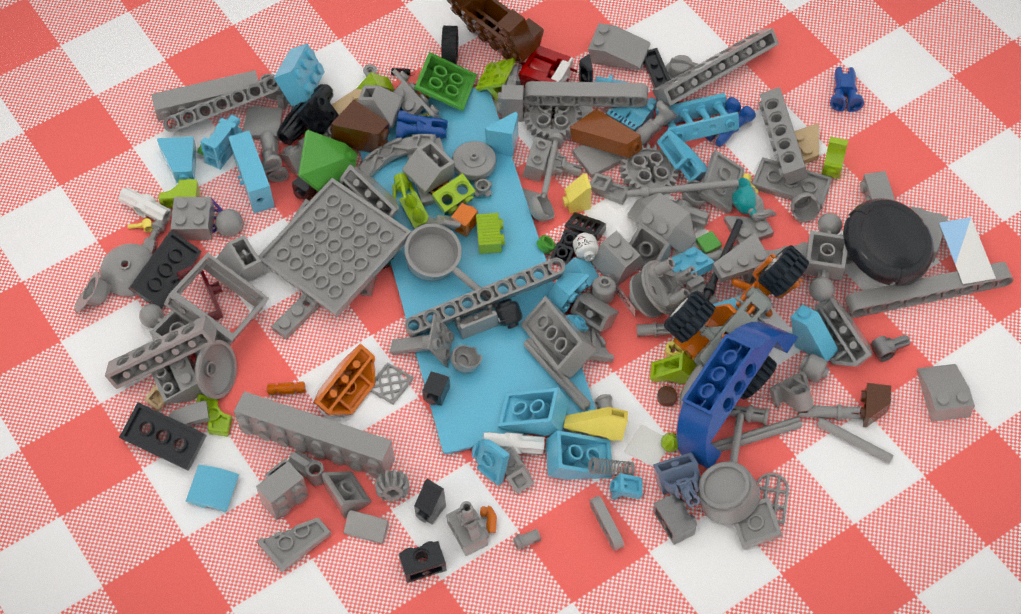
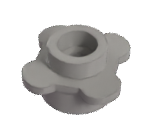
(483, 183)

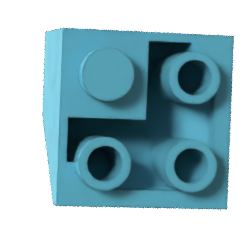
(567, 289)

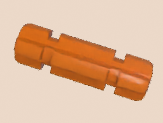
(286, 388)

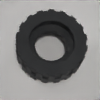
(450, 43)

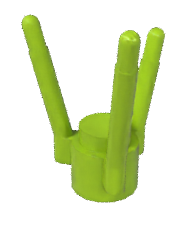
(402, 184)

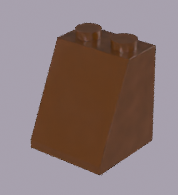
(360, 128)

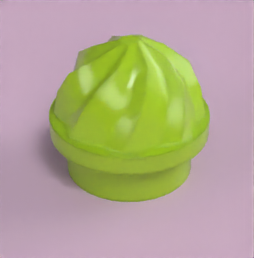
(669, 442)

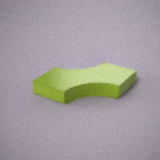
(219, 422)

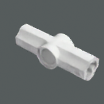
(144, 205)
(520, 442)

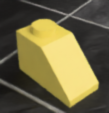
(578, 195)

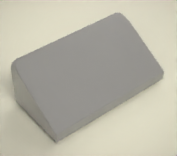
(366, 526)

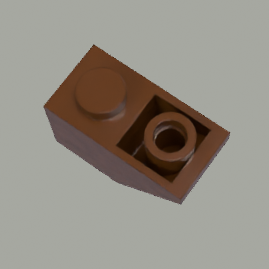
(876, 402)

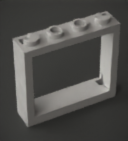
(229, 278)

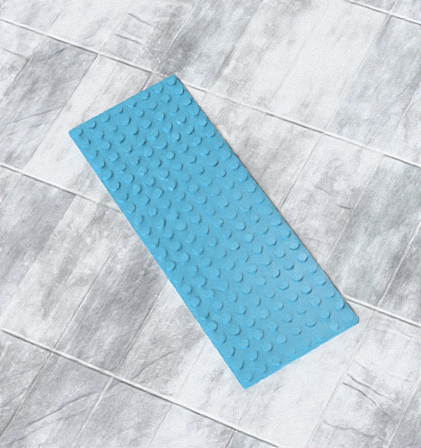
(506, 365)

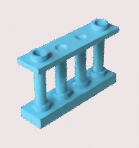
(702, 108)

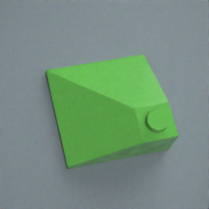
(445, 81)
(324, 159)

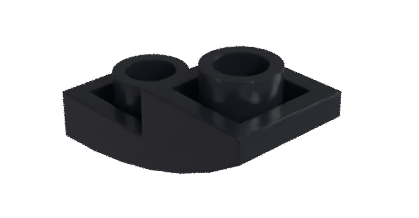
(564, 249)

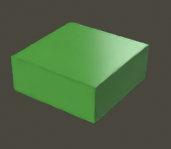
(708, 243)

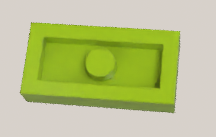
(414, 210)

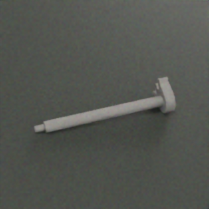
(557, 141)

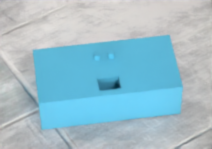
(251, 172)

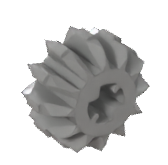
(392, 485)

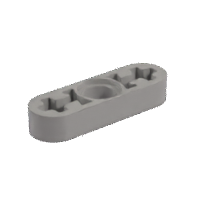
(606, 523)

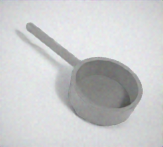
(434, 254)
(727, 488)

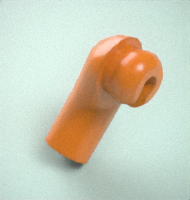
(491, 523)

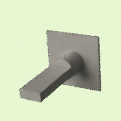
(438, 342)

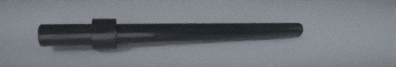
(710, 287)

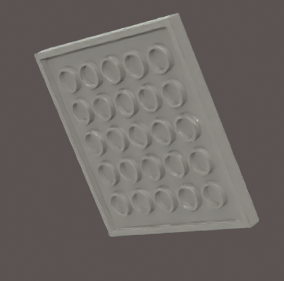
(334, 247)

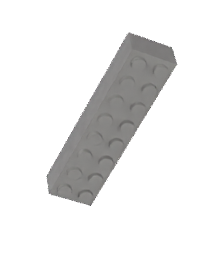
(314, 435)

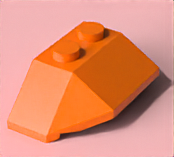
(348, 383)

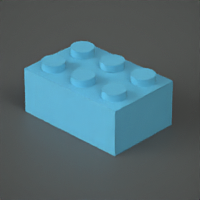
(299, 74)

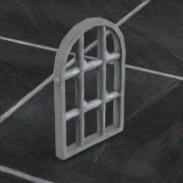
(774, 505)

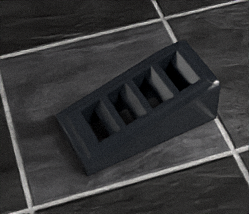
(588, 221)

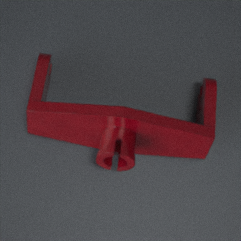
(212, 290)

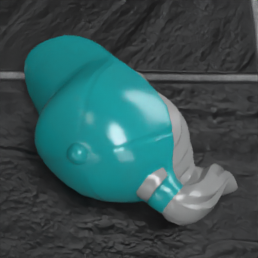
(749, 202)

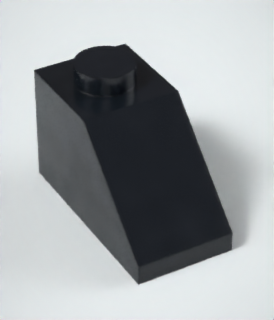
(430, 502)

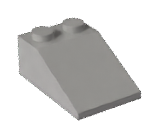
(617, 47)
(945, 392)

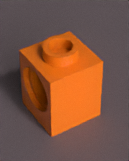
(467, 217)

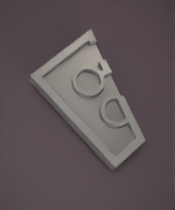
(741, 259)
(291, 545)

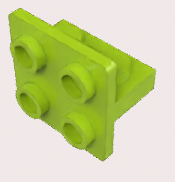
(495, 76)

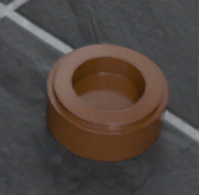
(667, 396)

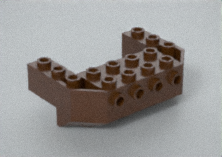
(500, 27)

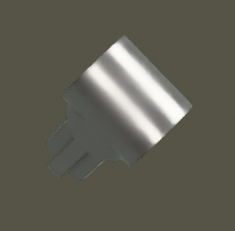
(886, 347)

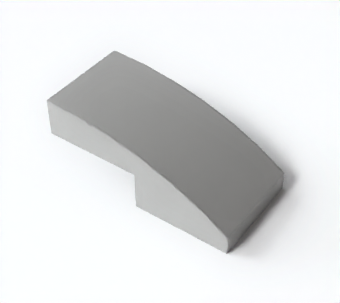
(605, 187)
(448, 222)
(192, 413)
(517, 473)

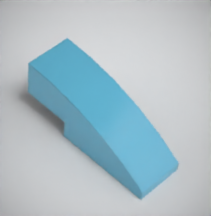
(682, 156)

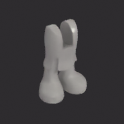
(652, 126)
(271, 159)

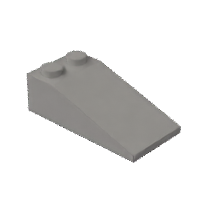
(558, 338)

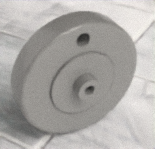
(474, 160)

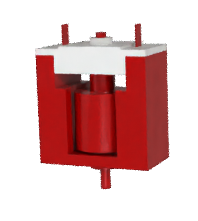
(546, 66)

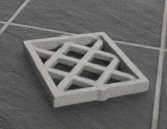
(399, 372)

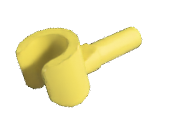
(146, 225)

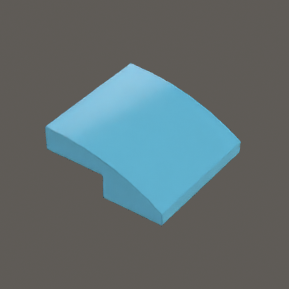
(212, 487)

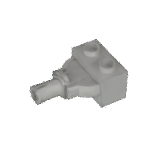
(512, 96)
(538, 160)
(467, 529)

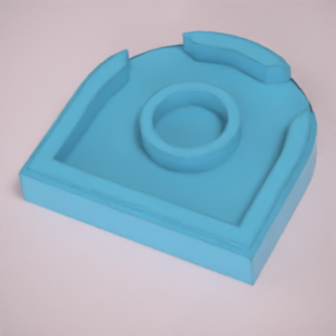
(491, 460)

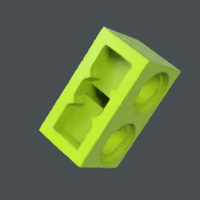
(450, 190)

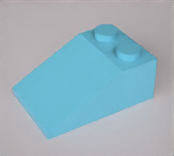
(534, 411)
(570, 455)

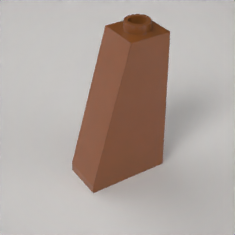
(606, 134)

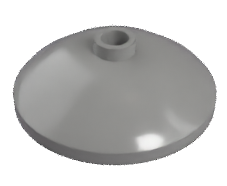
(122, 277)
(216, 369)

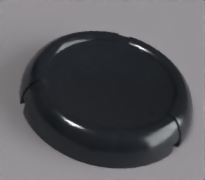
(888, 241)

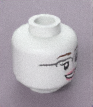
(585, 246)

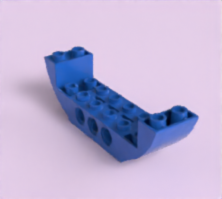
(722, 385)

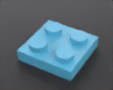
(694, 258)

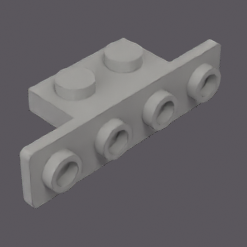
(413, 101)

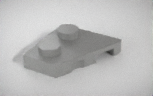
(749, 227)
(601, 353)

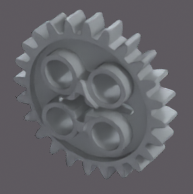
(539, 120)
(653, 173)

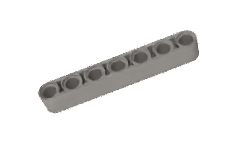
(586, 94)
(213, 104)

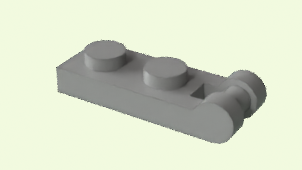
(295, 316)

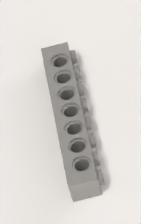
(716, 66)

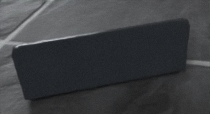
(585, 69)

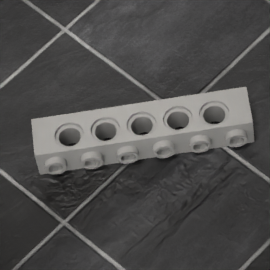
(783, 135)
(161, 352)

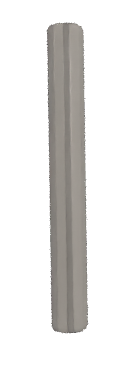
(563, 381)
(760, 433)

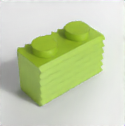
(489, 233)

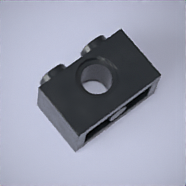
(415, 570)

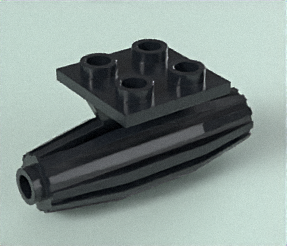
(312, 115)

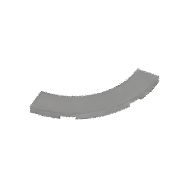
(392, 151)

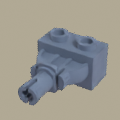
(679, 476)

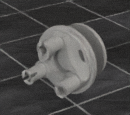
(659, 288)

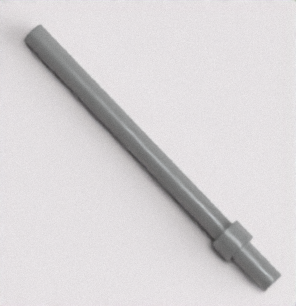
(646, 191)

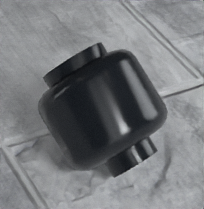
(508, 313)

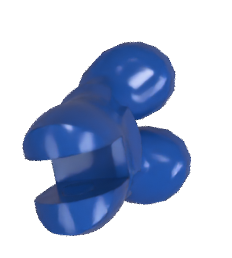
(846, 85)
(746, 115)
(423, 125)

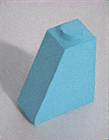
(179, 156)
(812, 333)

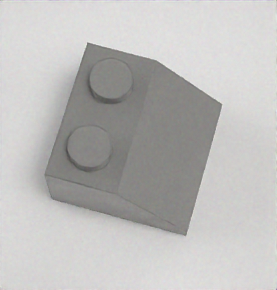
(617, 258)

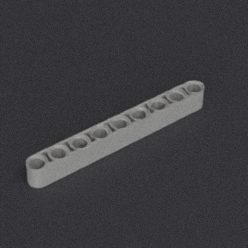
(492, 291)
(922, 291)

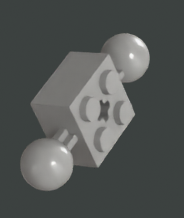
(826, 256)
(153, 317)

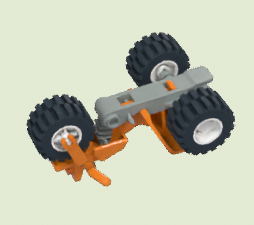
(701, 325)

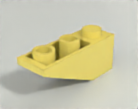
(599, 422)

